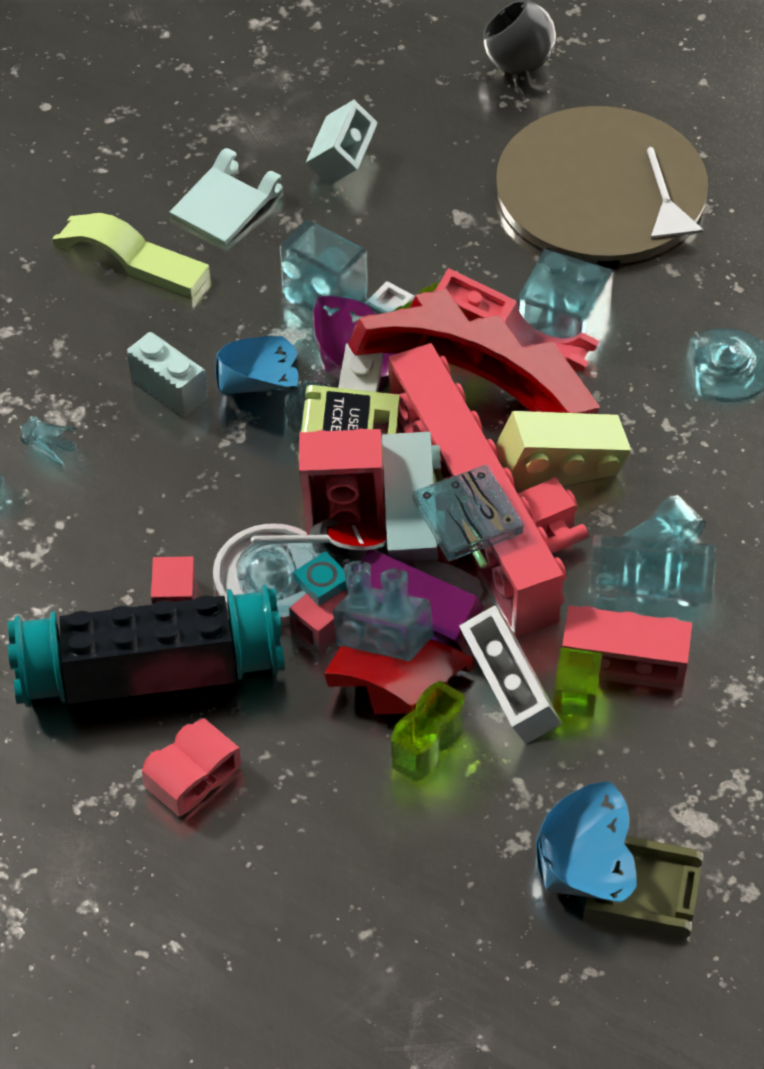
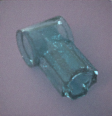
(670, 522)

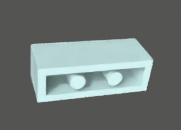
(408, 467)

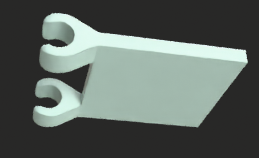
(221, 203)

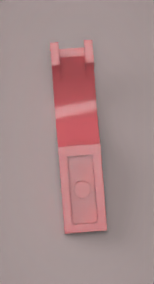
(483, 302)

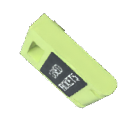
(347, 409)

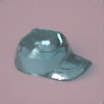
(273, 567)

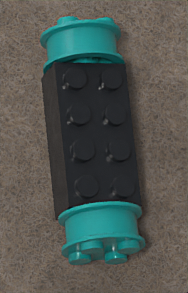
(145, 648)

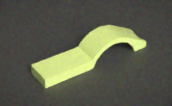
(137, 256)

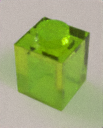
(577, 682)

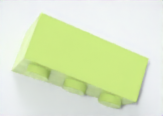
(561, 446)

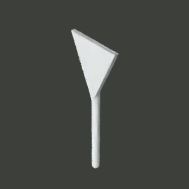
(671, 219)

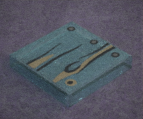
(468, 512)

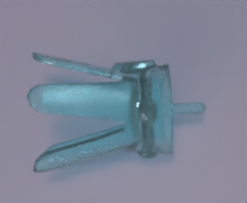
(39, 433)

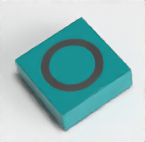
(321, 578)

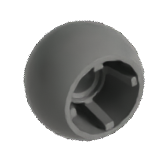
(519, 37)

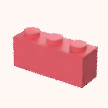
(631, 643)

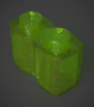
(427, 731)

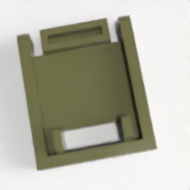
(664, 891)

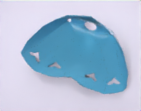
(254, 367)
(583, 849)

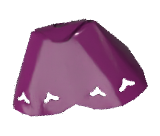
(336, 330)

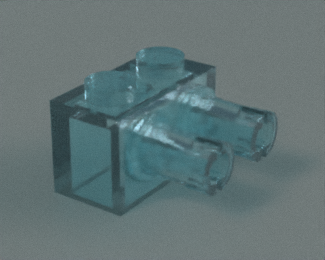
(384, 619)

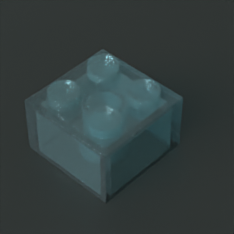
(322, 265)
(565, 295)

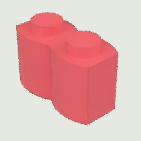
(190, 766)

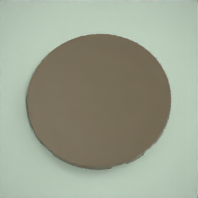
(588, 185)

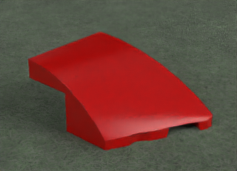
(393, 682)

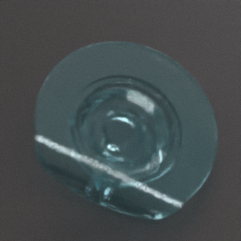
(727, 364)

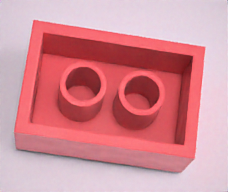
(342, 477)

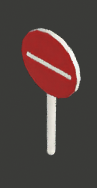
(346, 535)

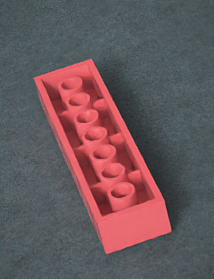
(520, 569)

